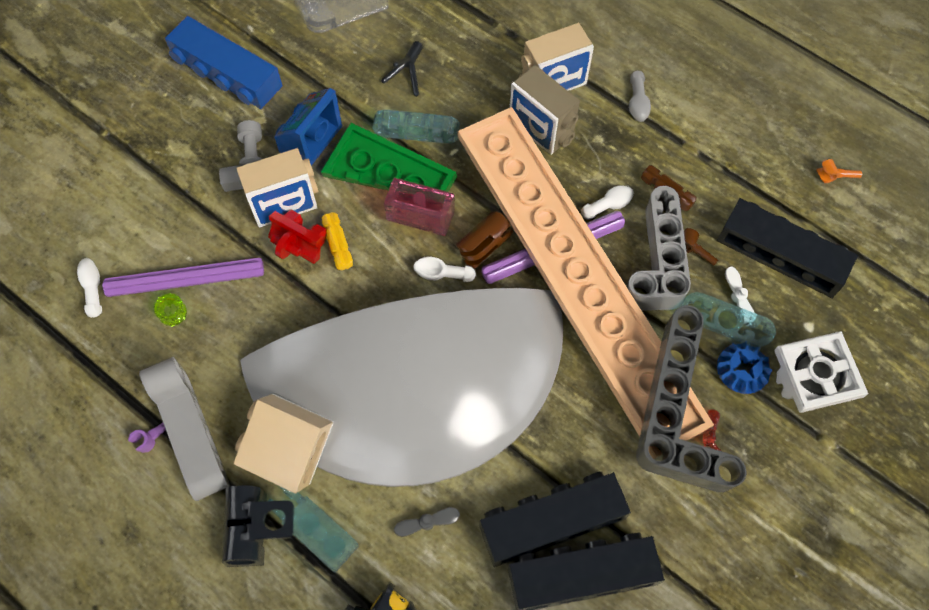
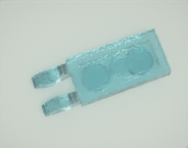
(319, 532)

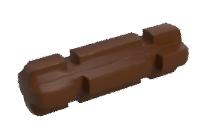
(652, 176)

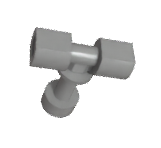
(249, 133)

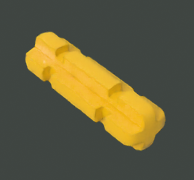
(337, 241)

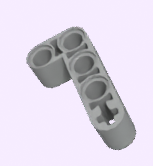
(661, 247)
(186, 427)

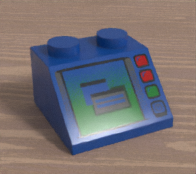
(311, 125)

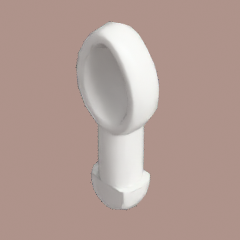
(614, 199)
(435, 269)
(89, 280)

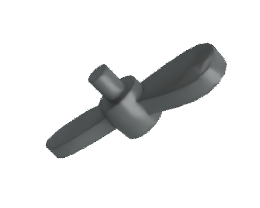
(426, 522)

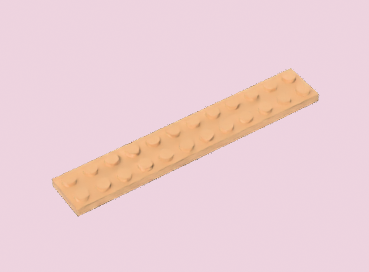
(574, 267)

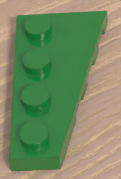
(375, 161)

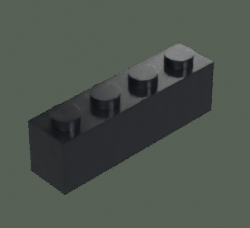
(787, 248)
(554, 518)
(585, 573)

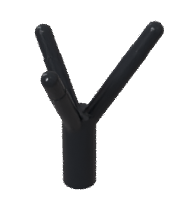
(409, 62)

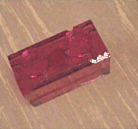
(419, 206)

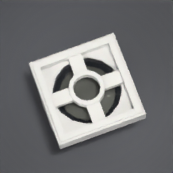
(816, 375)

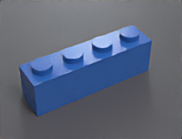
(223, 62)

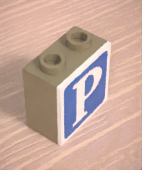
(545, 109)

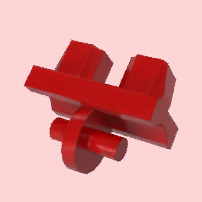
(295, 239)

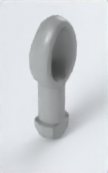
(639, 103)

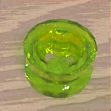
(174, 318)

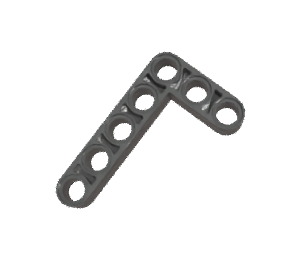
(674, 406)

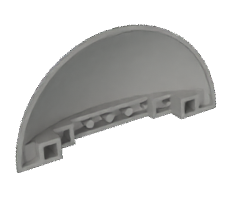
(419, 381)

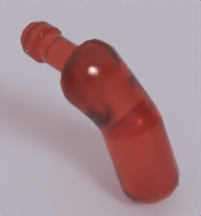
(709, 435)

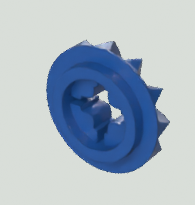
(740, 380)

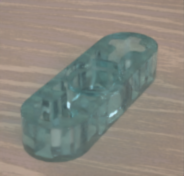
(429, 126)
(740, 313)

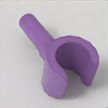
(149, 437)

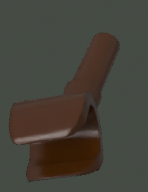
(691, 238)

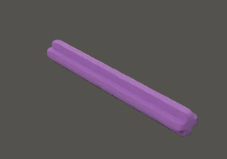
(522, 260)
(183, 277)

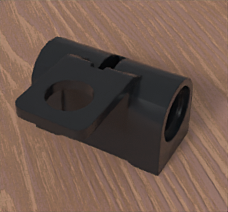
(246, 527)

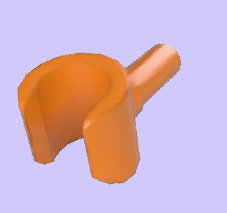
(830, 172)

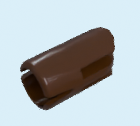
(484, 239)

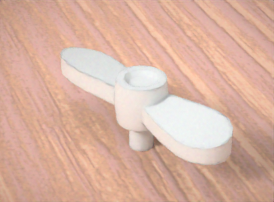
(739, 294)

